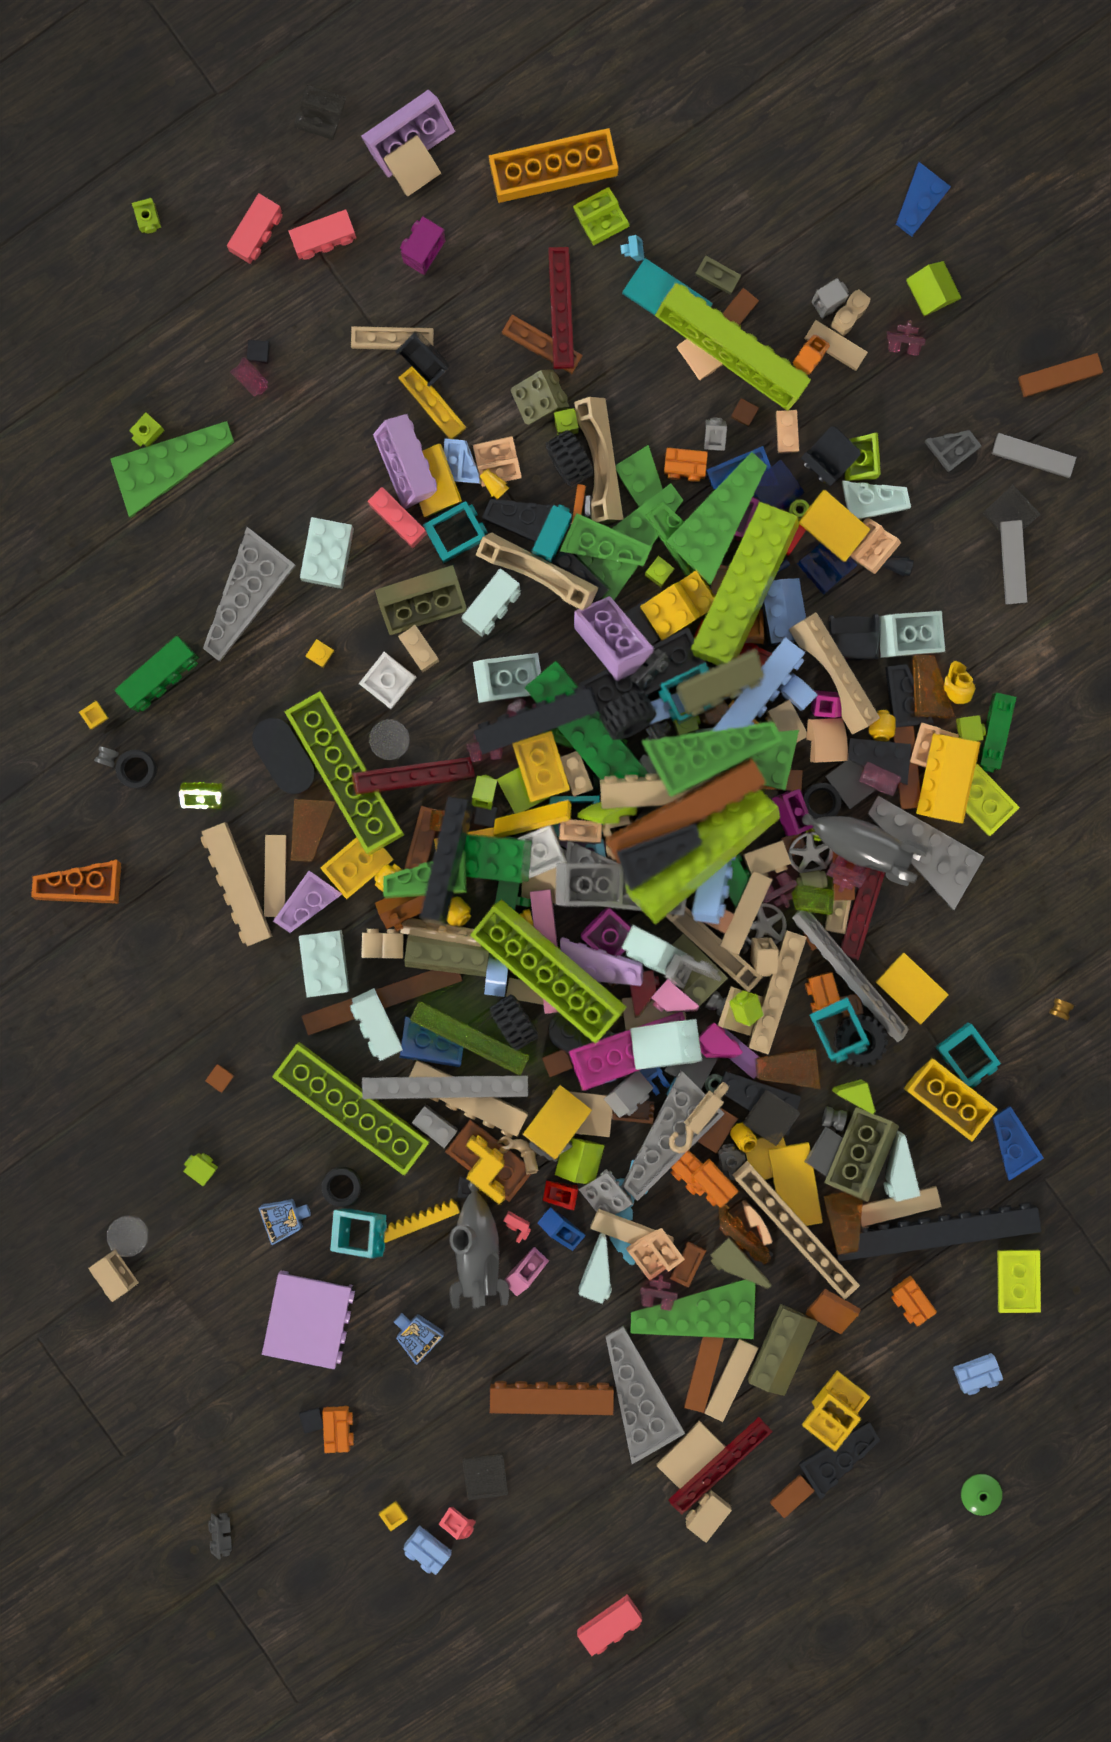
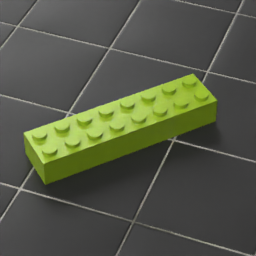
(732, 346)
(745, 585)
(337, 762)
(722, 838)
(548, 971)
(343, 1105)

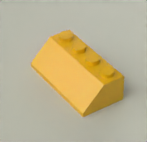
(948, 778)
(950, 1099)

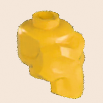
(959, 684)

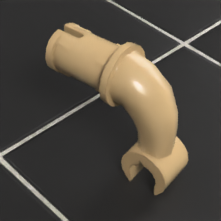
(526, 1152)

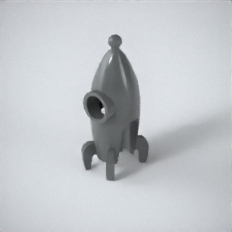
(868, 846)
(477, 1253)

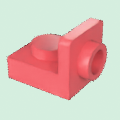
(515, 1222)
(457, 1524)

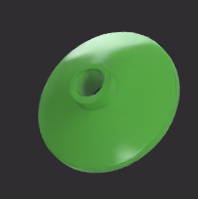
(979, 1485)

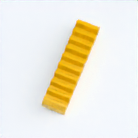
(422, 1221)

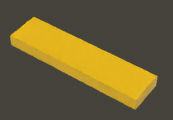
(432, 403)
(532, 819)

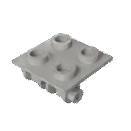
(606, 1194)

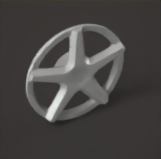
(810, 853)
(764, 925)

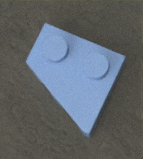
(461, 461)

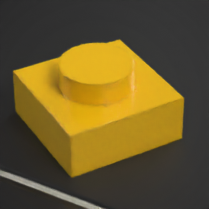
(319, 653)
(93, 715)
(393, 1516)

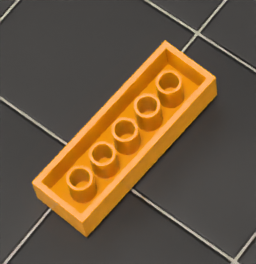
(553, 165)

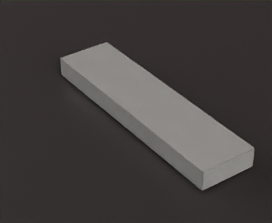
(1033, 455)
(1013, 562)

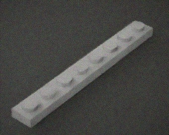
(851, 974)
(444, 1087)

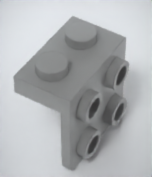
(681, 967)

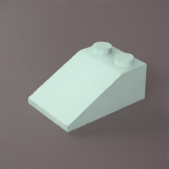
(911, 634)
(505, 676)
(666, 1044)
(900, 1174)
(595, 1281)

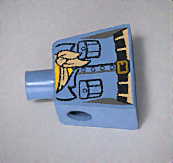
(282, 1219)
(417, 1336)

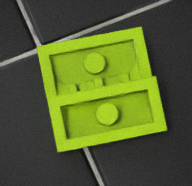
(601, 216)
(515, 791)
(605, 816)

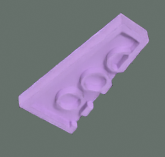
(603, 966)

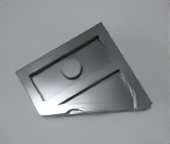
(953, 448)

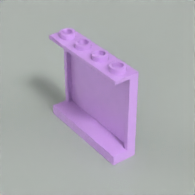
(308, 1320)

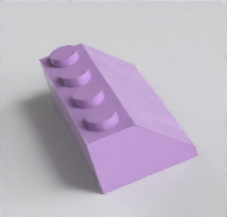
(420, 117)
(405, 461)
(612, 637)

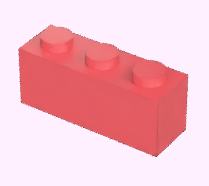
(255, 229)
(322, 235)
(397, 517)
(609, 1625)

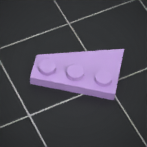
(305, 901)

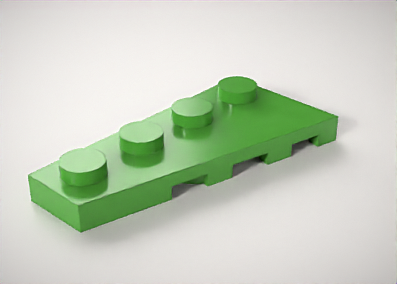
(640, 476)
(665, 524)
(599, 541)
(415, 880)

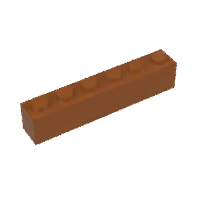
(551, 1399)

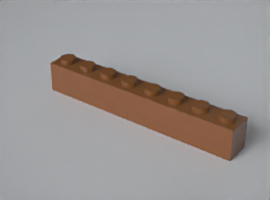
(690, 807)

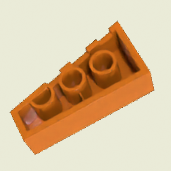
(86, 884)

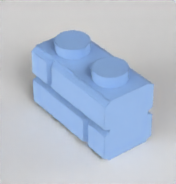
(978, 1374)
(426, 1550)

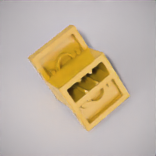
(679, 605)
(486, 1168)
(836, 1410)

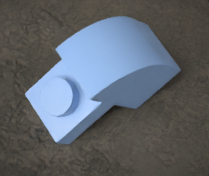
(797, 692)
(496, 977)

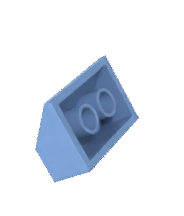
(783, 609)

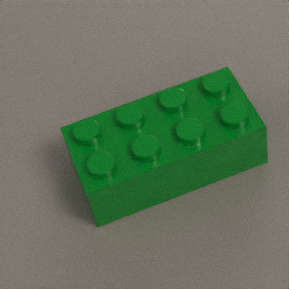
(157, 674)
(497, 858)

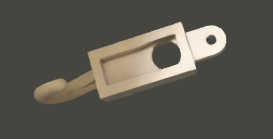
(700, 1117)

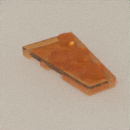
(929, 689)
(308, 827)
(791, 1068)
(845, 1220)
(747, 1240)

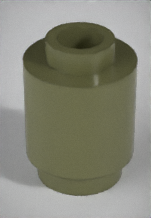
(813, 879)

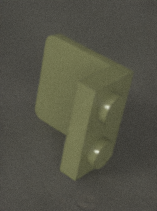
(539, 396)

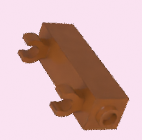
(399, 909)

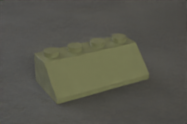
(421, 600)
(720, 683)
(446, 956)
(861, 1154)
(782, 1350)

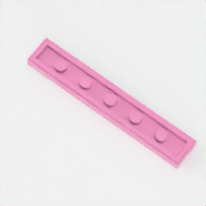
(545, 923)

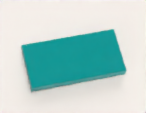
(651, 286)

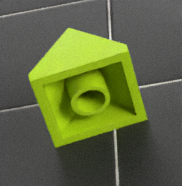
(933, 288)
(868, 463)
(857, 1093)
(580, 1162)

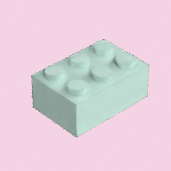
(326, 552)
(492, 603)
(649, 950)
(324, 963)
(375, 1025)

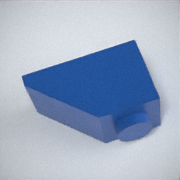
(561, 1229)

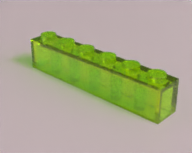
(469, 1037)

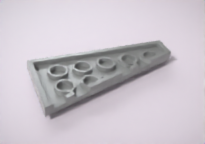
(251, 584)
(948, 863)
(655, 1154)

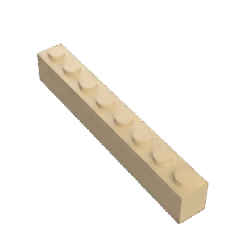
(795, 1230)

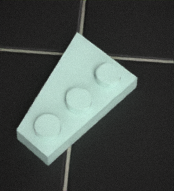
(874, 500)

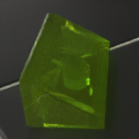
(201, 795)
(813, 899)

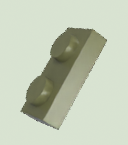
(718, 275)

